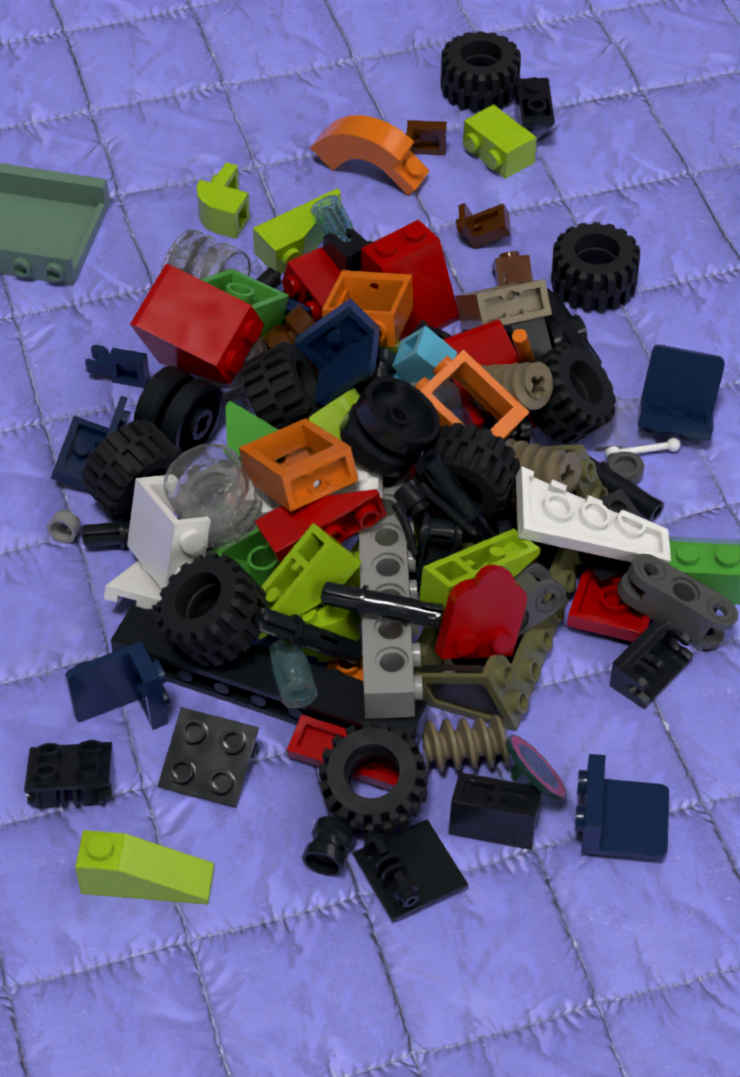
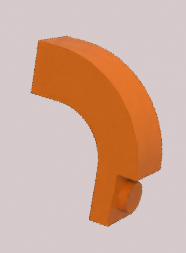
(374, 142)

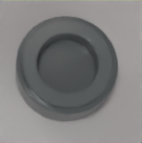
(627, 465)

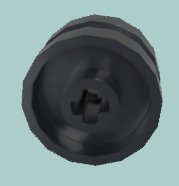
(181, 407)
(390, 426)

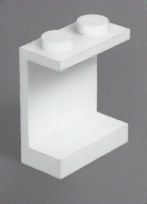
(158, 536)

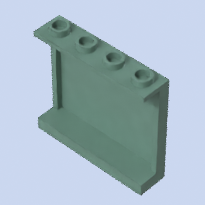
(48, 222)

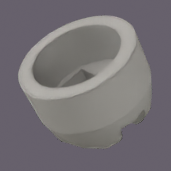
(58, 532)

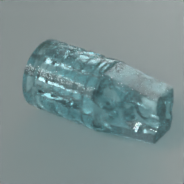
(332, 217)
(292, 675)

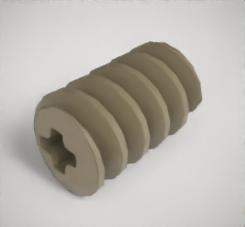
(526, 382)
(548, 463)
(465, 743)

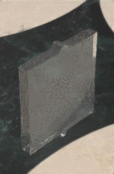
(623, 428)

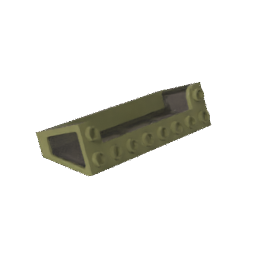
(499, 682)

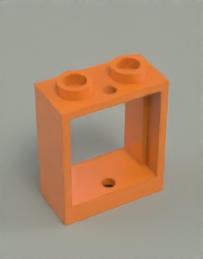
(385, 305)
(481, 387)
(307, 456)

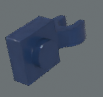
(123, 365)

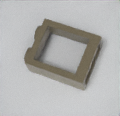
(506, 302)

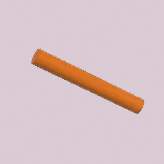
(523, 346)

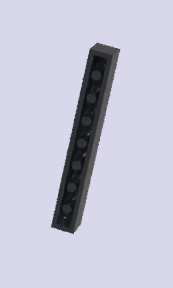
(251, 682)

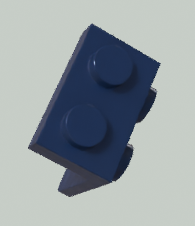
(342, 348)
(680, 392)
(80, 444)
(118, 681)
(621, 815)

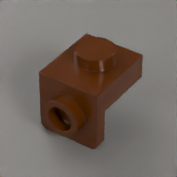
(428, 137)
(483, 226)
(511, 268)

